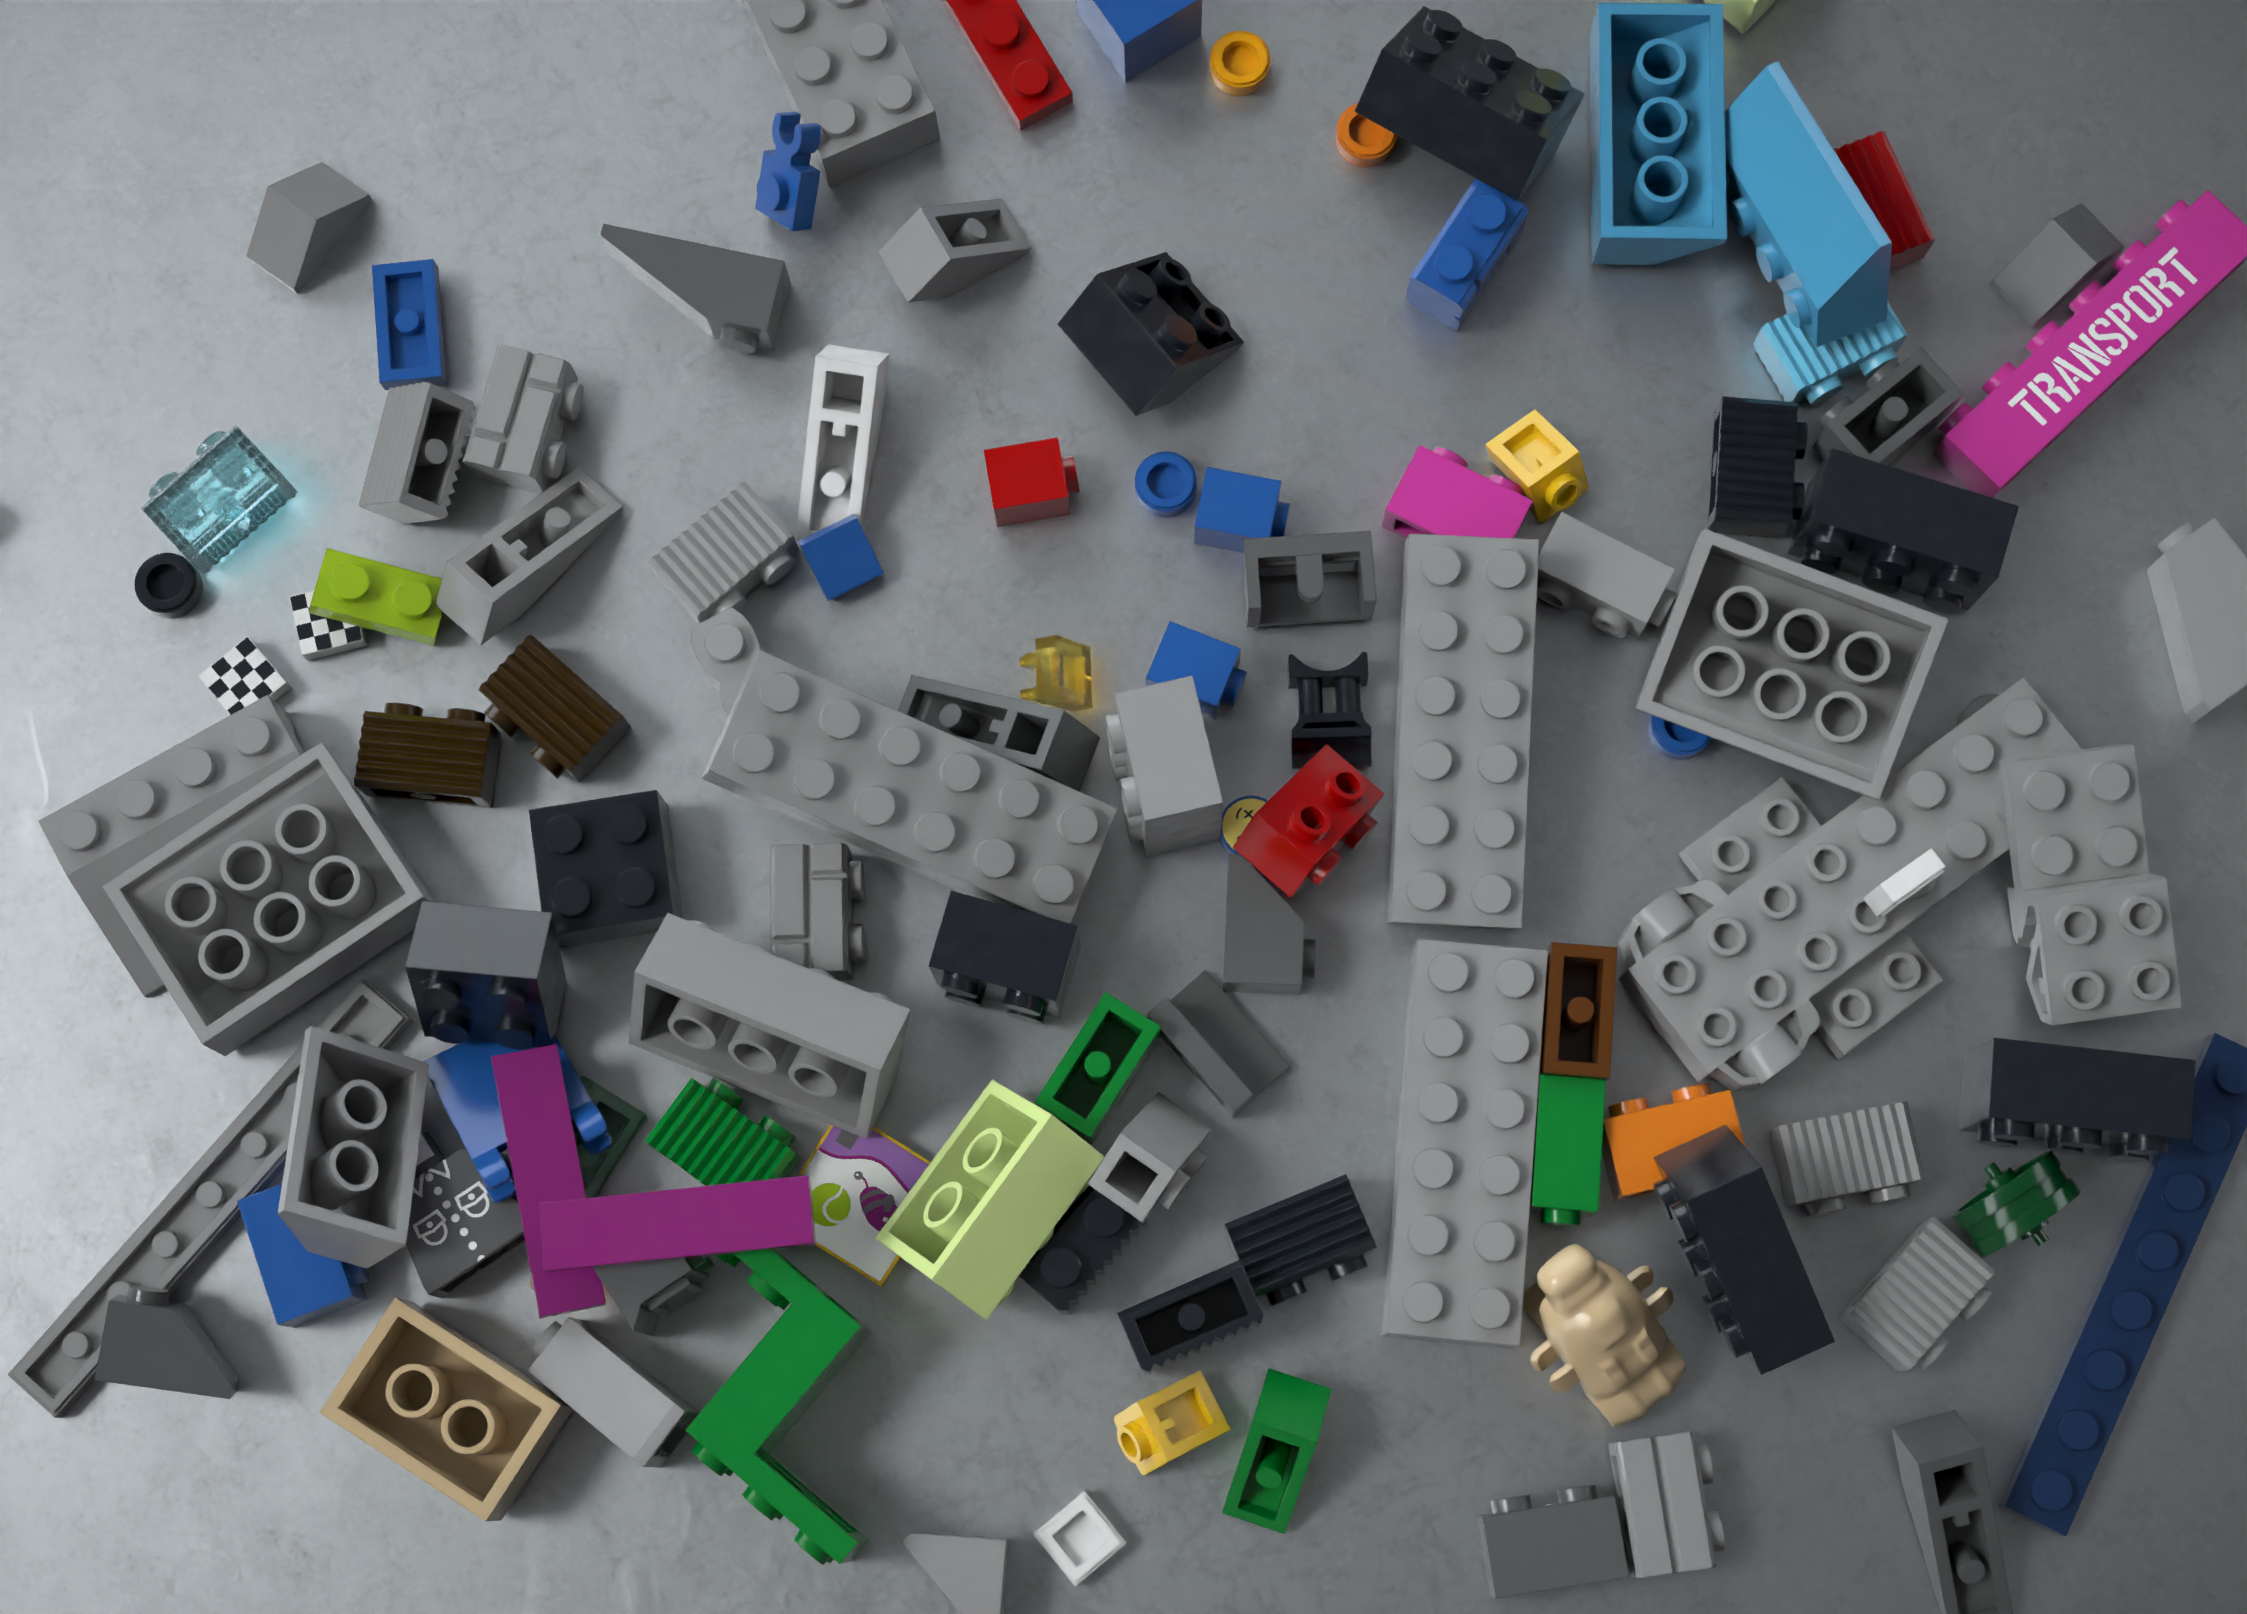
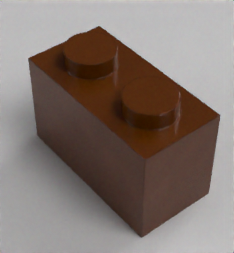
(1578, 1011)

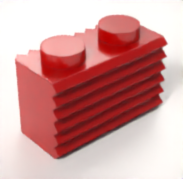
(1889, 196)

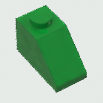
(1277, 1451)

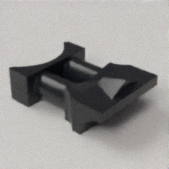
(1342, 731)

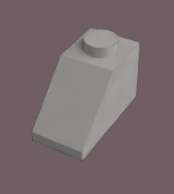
(952, 248)

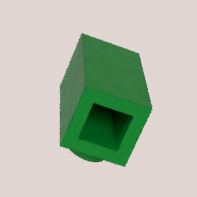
(1567, 1149)

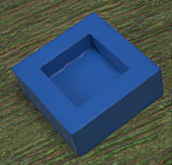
(840, 557)

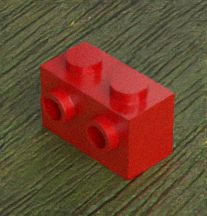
(1309, 821)

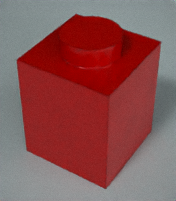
(1030, 481)

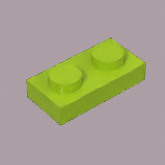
(377, 597)

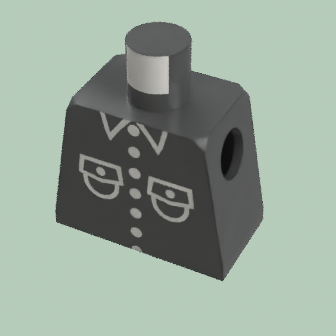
(454, 1222)

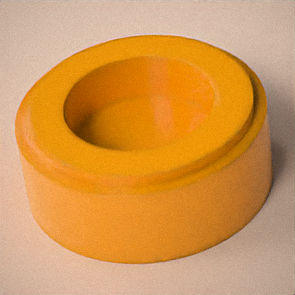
(1240, 63)

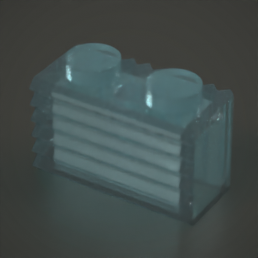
(217, 498)

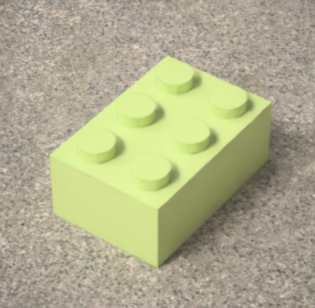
(990, 1198)

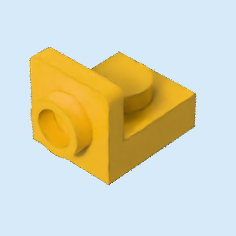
(1540, 463)
(1170, 1423)

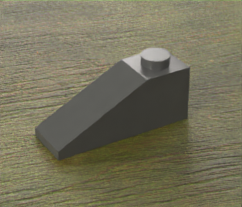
(717, 288)
(1014, 729)
(1953, 1513)

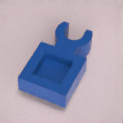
(787, 179)

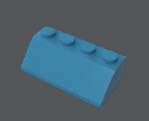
(1656, 132)
(1803, 212)

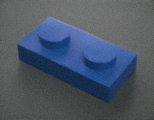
(408, 323)

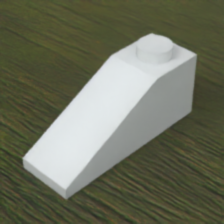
(841, 436)

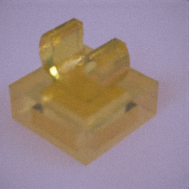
(1061, 673)

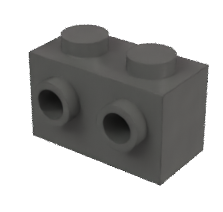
(1893, 414)

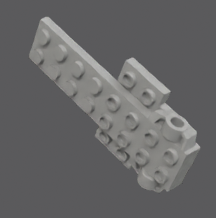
(1779, 917)

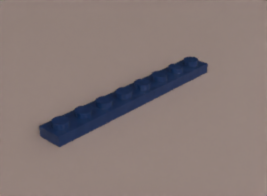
(2131, 1298)

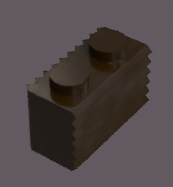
(554, 709)
(428, 756)

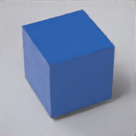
(1141, 31)

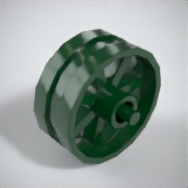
(2016, 1204)

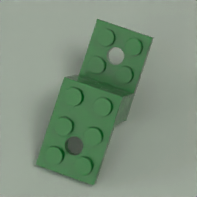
(773, 1393)

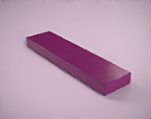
(543, 1167)
(677, 1223)

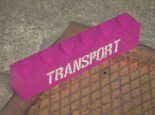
(2095, 347)

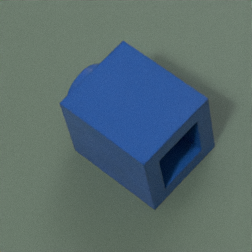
(1238, 508)
(1207, 659)

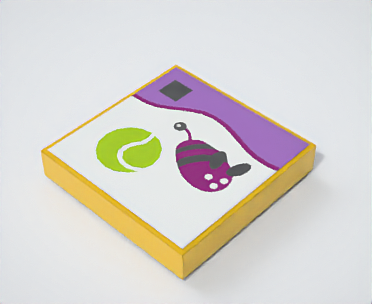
(856, 1192)

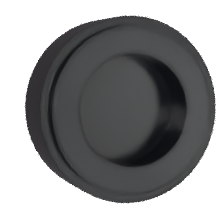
(168, 585)

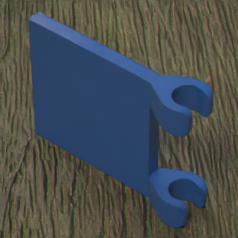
(470, 1097)

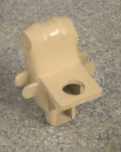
(1603, 1334)

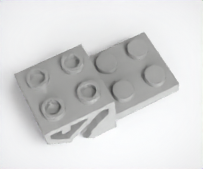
(2086, 887)

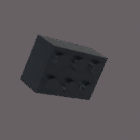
(1469, 101)
(1902, 531)
(2076, 1098)
(1740, 1250)

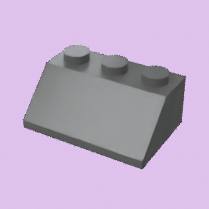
(352, 1148)

